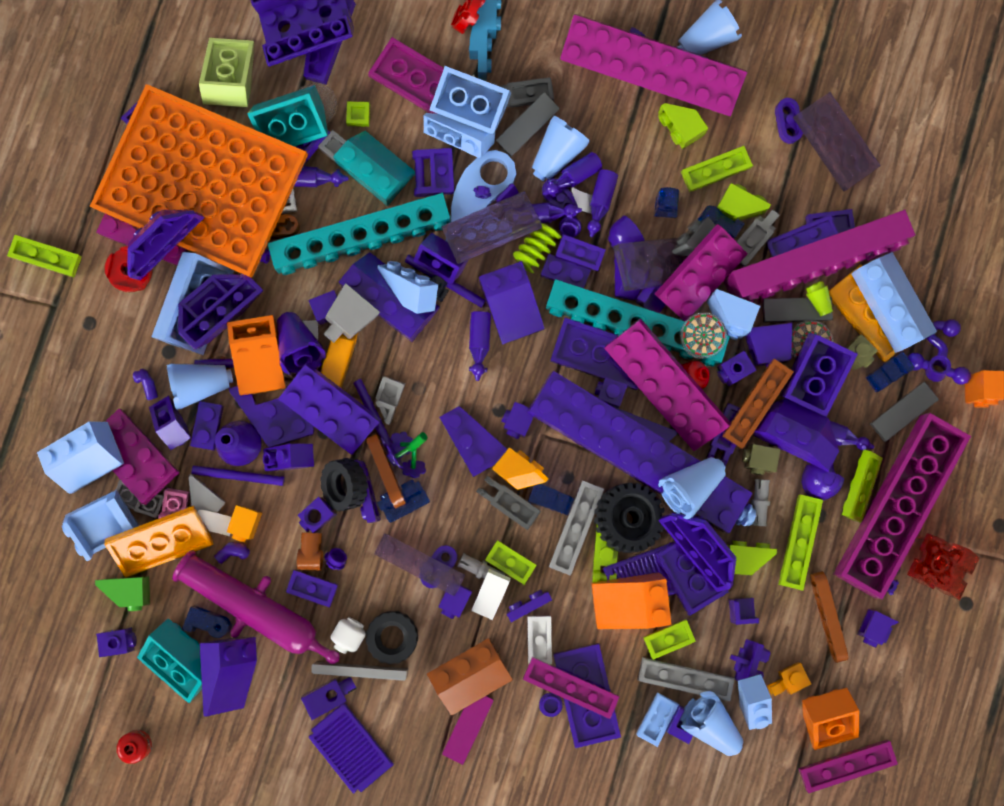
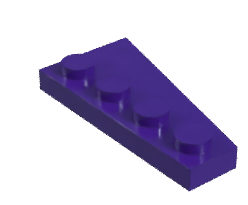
(321, 61)

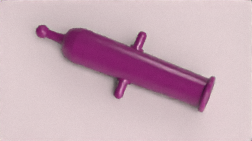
(251, 607)

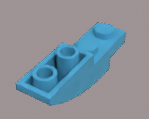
(482, 34)

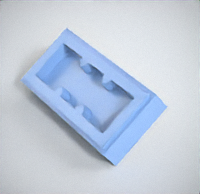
(657, 719)

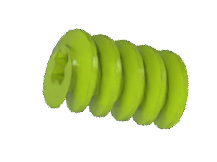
(535, 246)

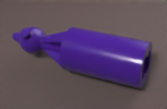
(575, 174)
(314, 177)
(601, 198)
(547, 212)
(479, 341)
(845, 436)

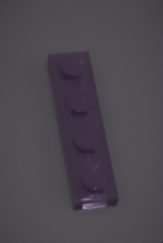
(419, 564)

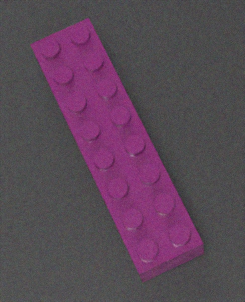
(653, 64)
(821, 258)
(902, 505)

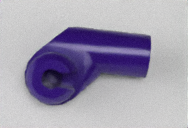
(147, 382)
(232, 549)

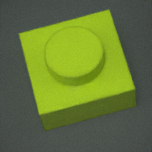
(358, 114)

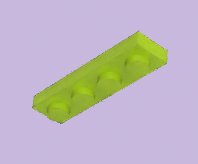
(800, 542)

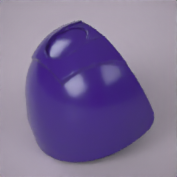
(624, 231)
(820, 483)

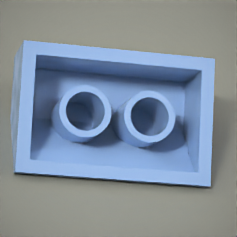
(470, 100)
(81, 456)

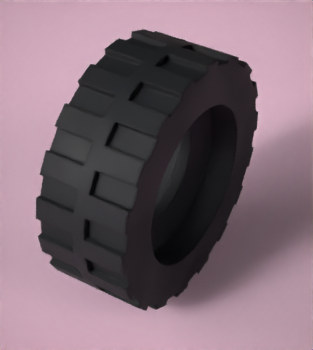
(355, 483)
(374, 631)

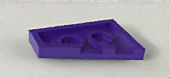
(473, 442)

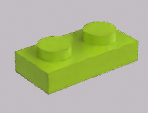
(510, 562)
(669, 639)

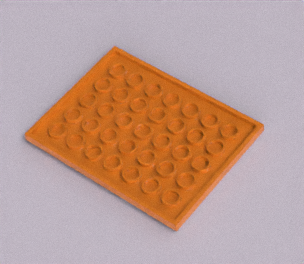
(203, 163)

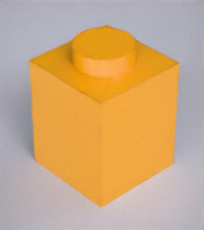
(244, 523)

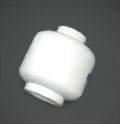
(348, 635)

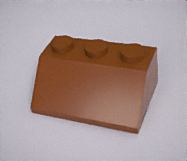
(469, 676)

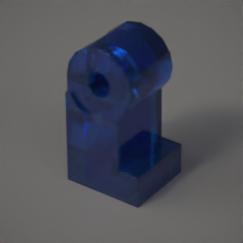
(666, 203)
(717, 217)
(889, 371)
(551, 499)
(207, 620)

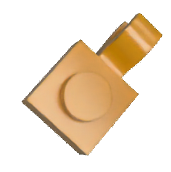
(792, 679)

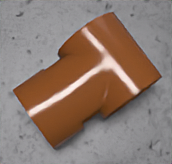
(310, 555)

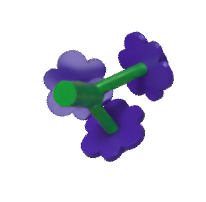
(404, 445)

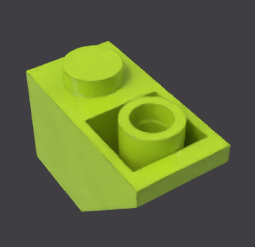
(684, 124)
(742, 204)
(750, 558)

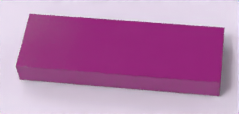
(467, 729)

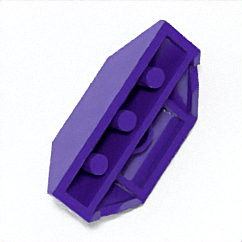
(158, 238)
(214, 304)
(799, 433)
(703, 548)

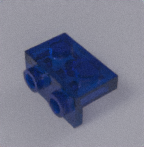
(414, 496)

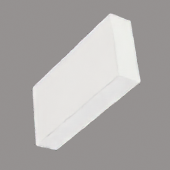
(491, 594)

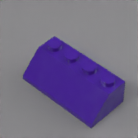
(370, 284)

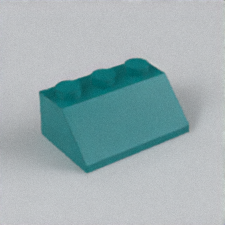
(291, 117)
(374, 166)
(174, 659)

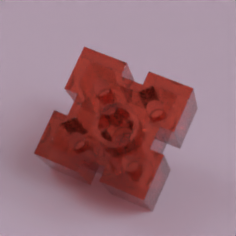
(943, 566)

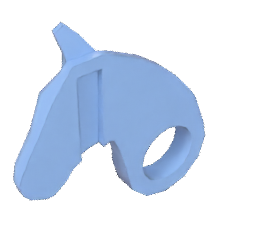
(464, 197)

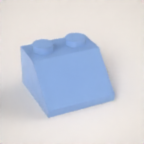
(734, 312)

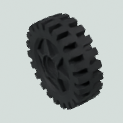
(613, 520)

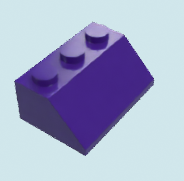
(818, 374)

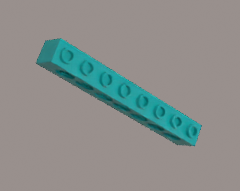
(282, 249)
(562, 291)

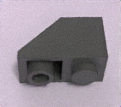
(696, 233)

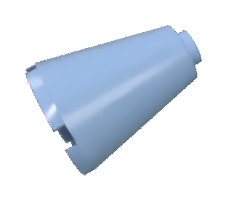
(711, 31)
(557, 149)
(196, 382)
(691, 486)
(712, 724)

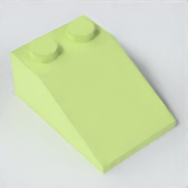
(227, 72)

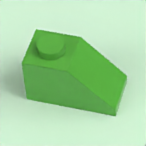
(127, 592)

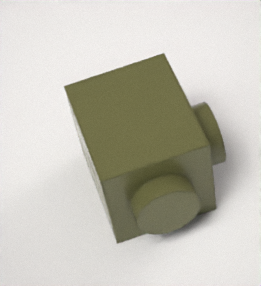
(864, 350)
(761, 459)

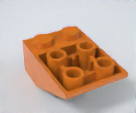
(256, 355)

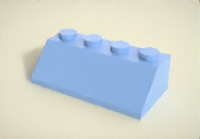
(189, 275)
(893, 302)

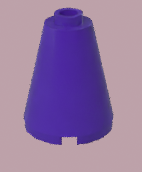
(297, 344)
(238, 443)

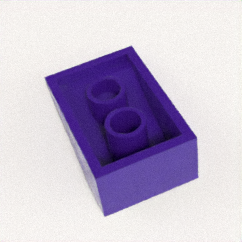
(511, 302)
(226, 673)

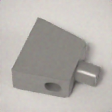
(349, 314)

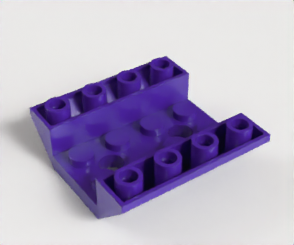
(307, 26)

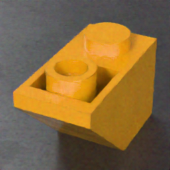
(518, 470)

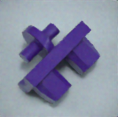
(748, 660)

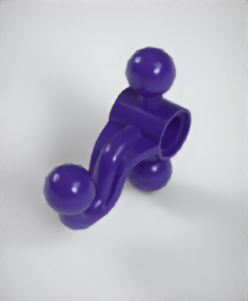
(959, 375)

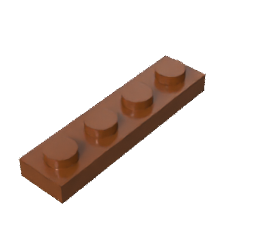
(757, 403)

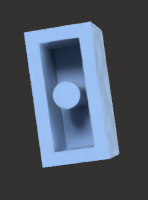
(755, 702)

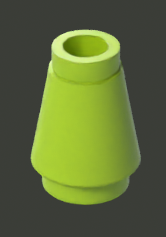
(820, 298)

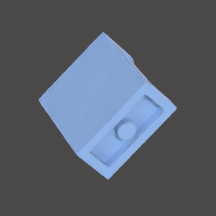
(96, 522)

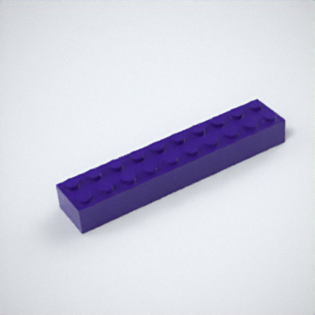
(628, 445)

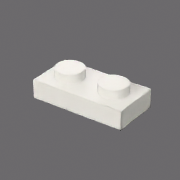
(539, 638)

